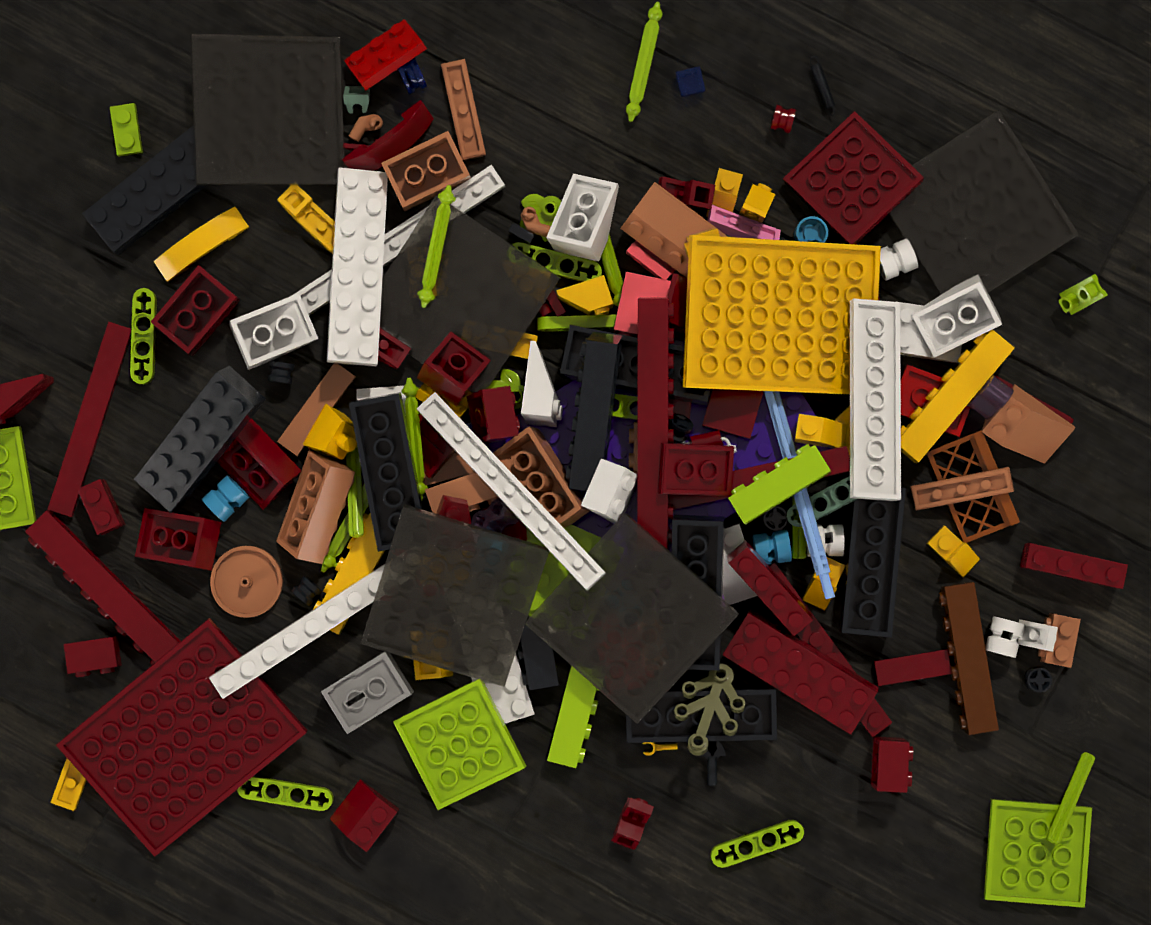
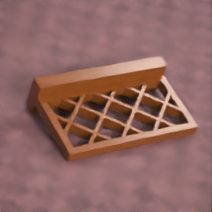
(987, 463)

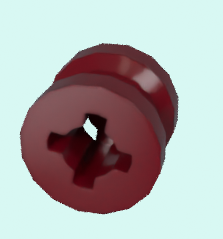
(783, 118)

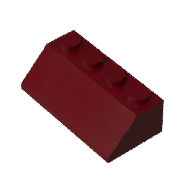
(258, 465)

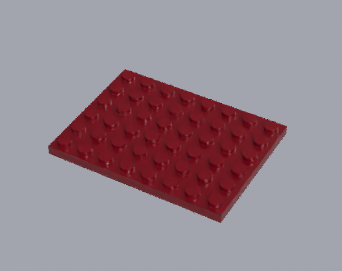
(173, 745)

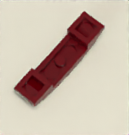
(393, 142)

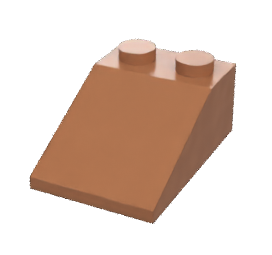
(1027, 427)

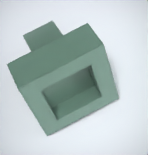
(356, 95)

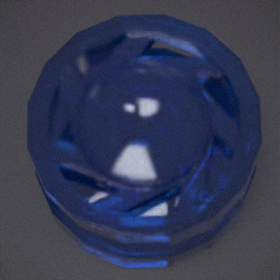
(414, 74)

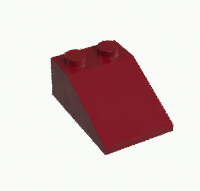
(20, 393)
(178, 539)

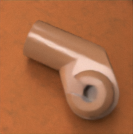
(365, 124)
(532, 222)

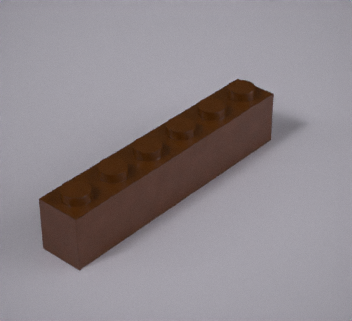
(969, 658)

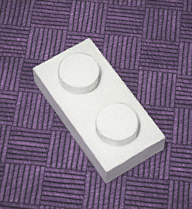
(1038, 635)

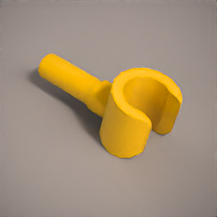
(659, 747)

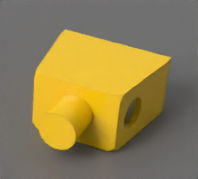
(331, 434)

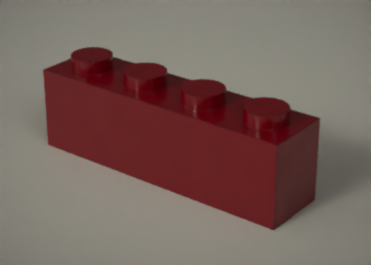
(1074, 565)
(769, 587)

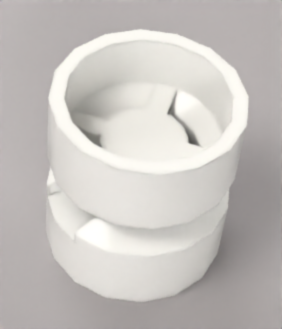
(898, 258)
(836, 536)
(1001, 645)

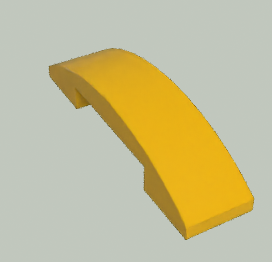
(308, 215)
(200, 243)

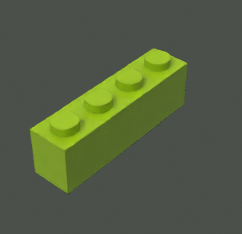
(780, 484)
(573, 721)

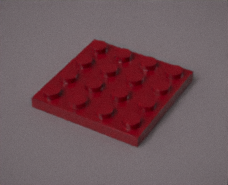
(853, 179)

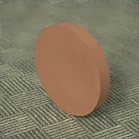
(246, 581)

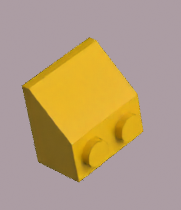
(588, 296)

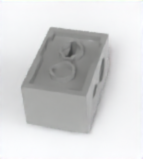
(367, 692)

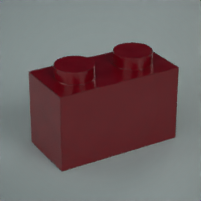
(101, 507)
(92, 655)

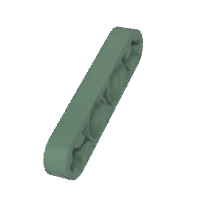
(830, 496)

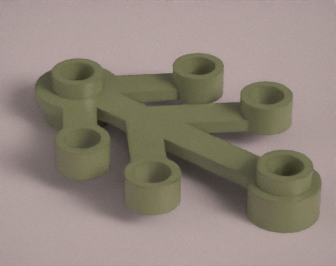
(710, 703)

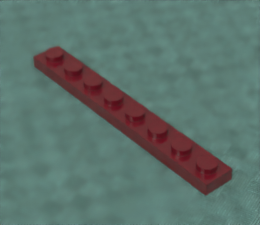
(874, 718)

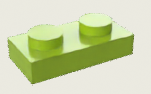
(126, 129)

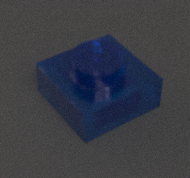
(690, 81)

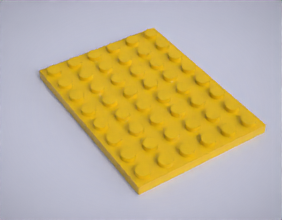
(773, 313)

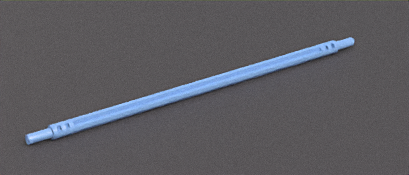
(801, 498)

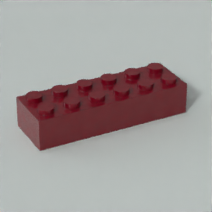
(801, 671)

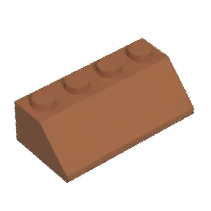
(662, 225)
(542, 474)
(315, 507)

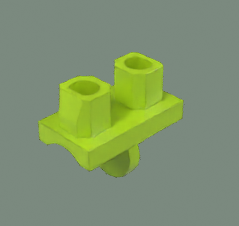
(1081, 295)

